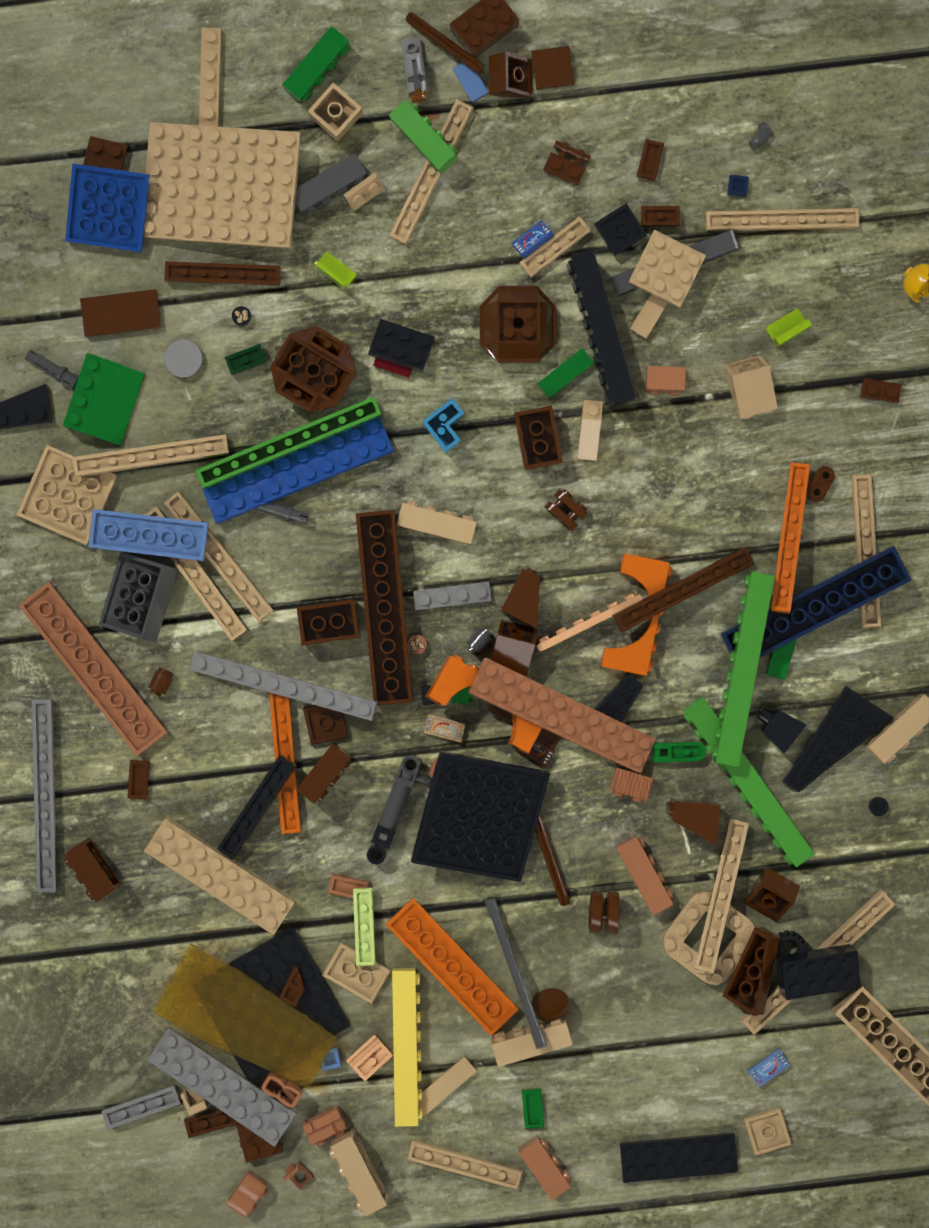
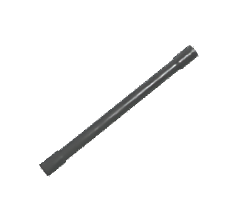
(536, 1031)

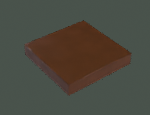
(552, 68)
(324, 724)

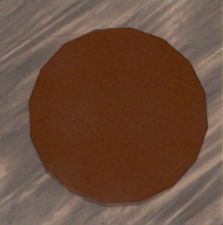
(550, 1004)

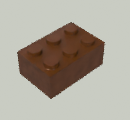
(483, 25)
(538, 438)
(328, 622)
(325, 773)
(91, 870)

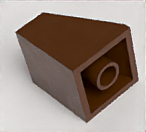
(524, 598)
(514, 646)
(696, 816)

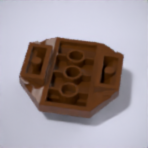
(511, 344)
(309, 349)

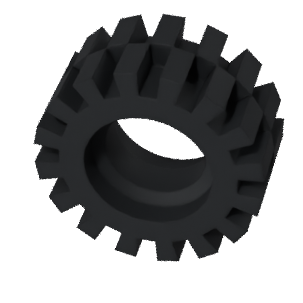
(794, 937)

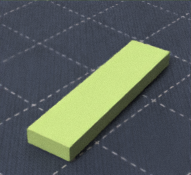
(364, 926)

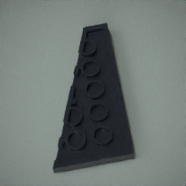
(840, 732)

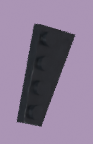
(620, 698)

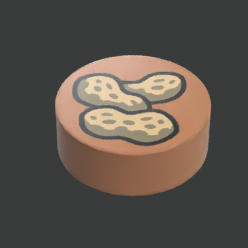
(417, 644)

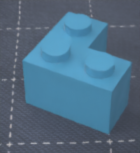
(439, 425)

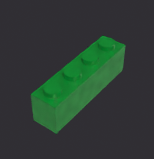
(316, 65)

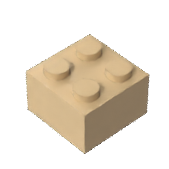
(335, 112)

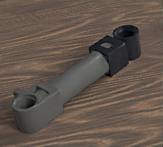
(394, 807)

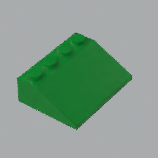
(103, 399)

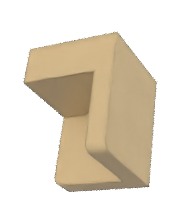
(193, 1102)

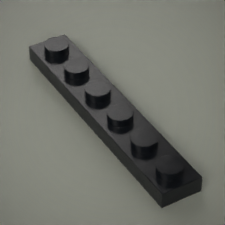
(256, 807)

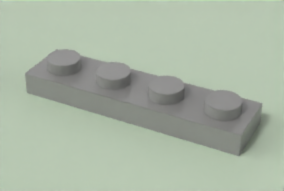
(452, 595)
(141, 1106)

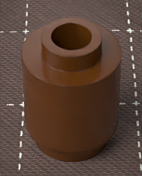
(160, 682)

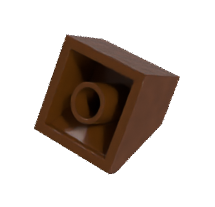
(510, 76)
(772, 894)

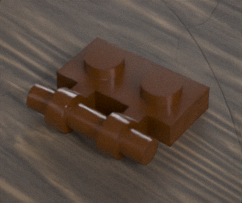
(564, 168)

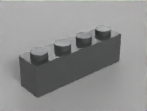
(329, 184)

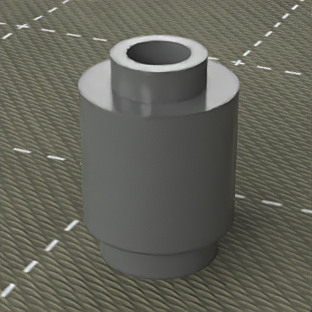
(479, 641)

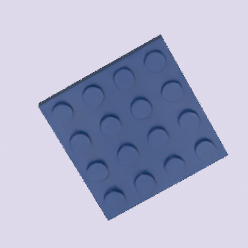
(107, 207)

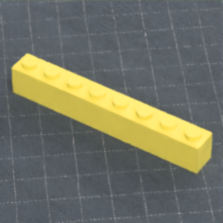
(405, 1046)

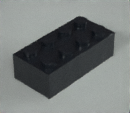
(818, 971)

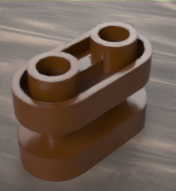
(577, 509)

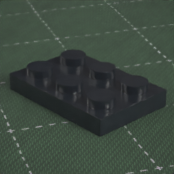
(401, 345)

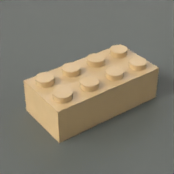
(519, 1044)
(359, 1172)

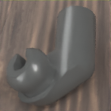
(763, 136)

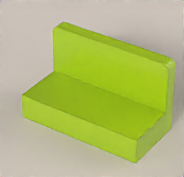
(335, 270)
(787, 327)

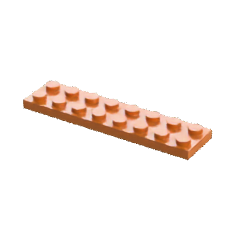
(452, 966)

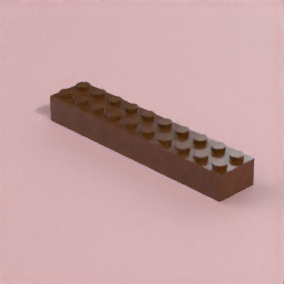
(384, 607)

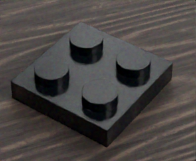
(620, 230)

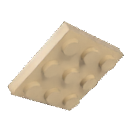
(667, 269)

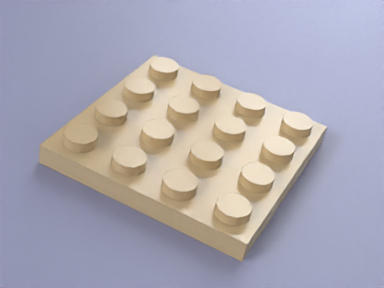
(62, 500)

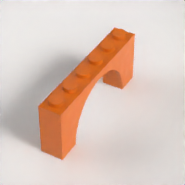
(636, 657)
(456, 676)

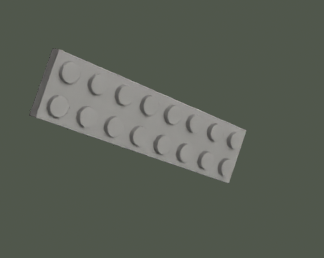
(221, 1086)

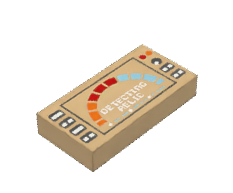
(444, 728)

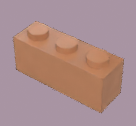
(545, 1167)

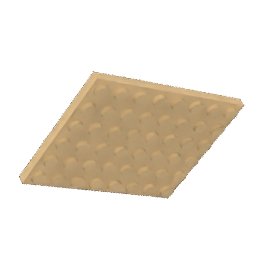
(221, 184)

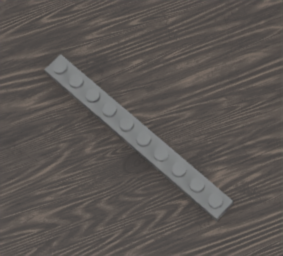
(283, 685)
(44, 795)

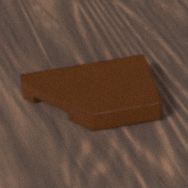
(293, 988)

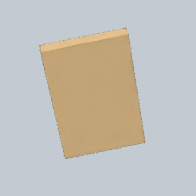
(360, 980)

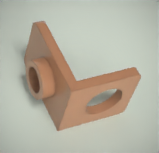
(291, 1171)

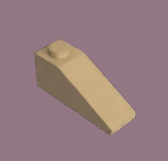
(590, 430)

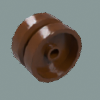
(607, 913)

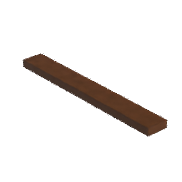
(683, 589)

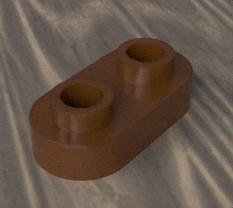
(820, 483)

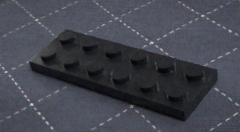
(678, 1157)

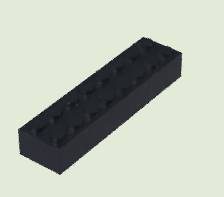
(601, 327)

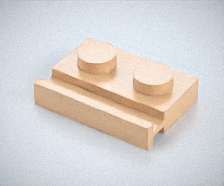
(369, 1057)

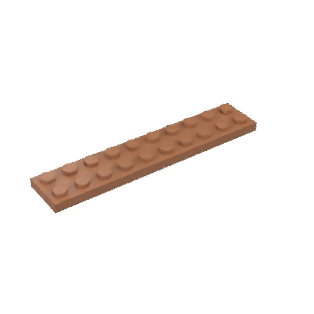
(93, 668)
(561, 715)

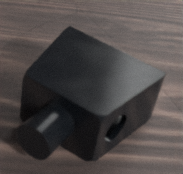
(780, 729)

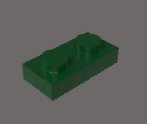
(246, 359)

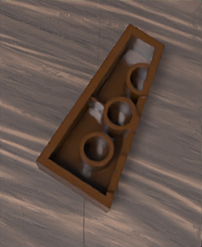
(754, 971)

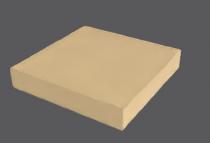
(767, 1131)

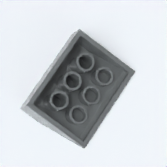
(138, 597)

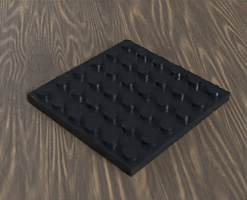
(480, 816)
(271, 967)

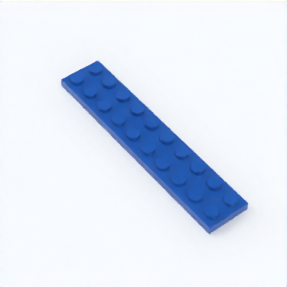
(298, 471)

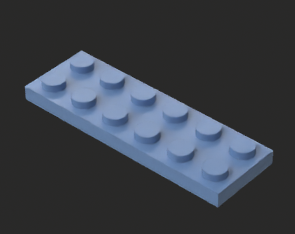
(148, 535)

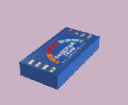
(532, 239)

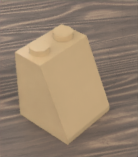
(751, 387)

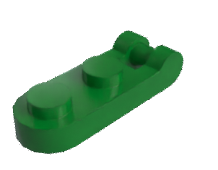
(679, 751)

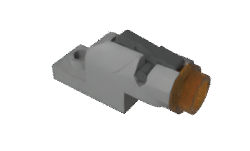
(414, 70)

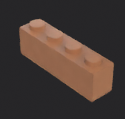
(642, 871)

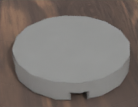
(183, 358)

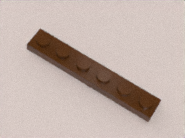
(222, 273)

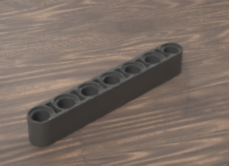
(712, 248)

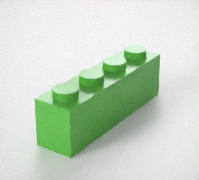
(423, 137)

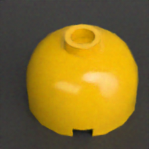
(916, 282)

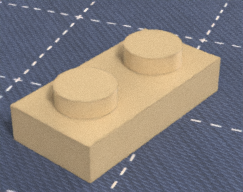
(364, 191)

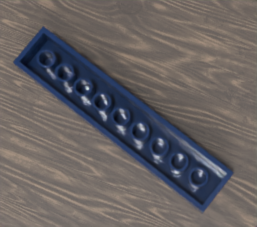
(830, 599)

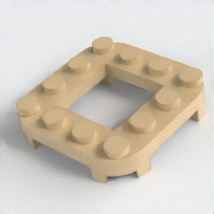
(686, 956)

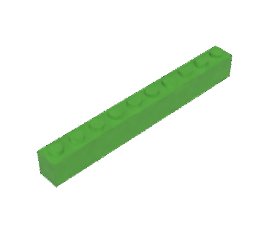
(288, 443)
(743, 668)
(752, 788)

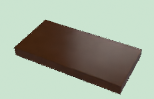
(120, 313)

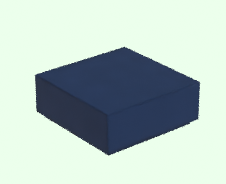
(737, 185)

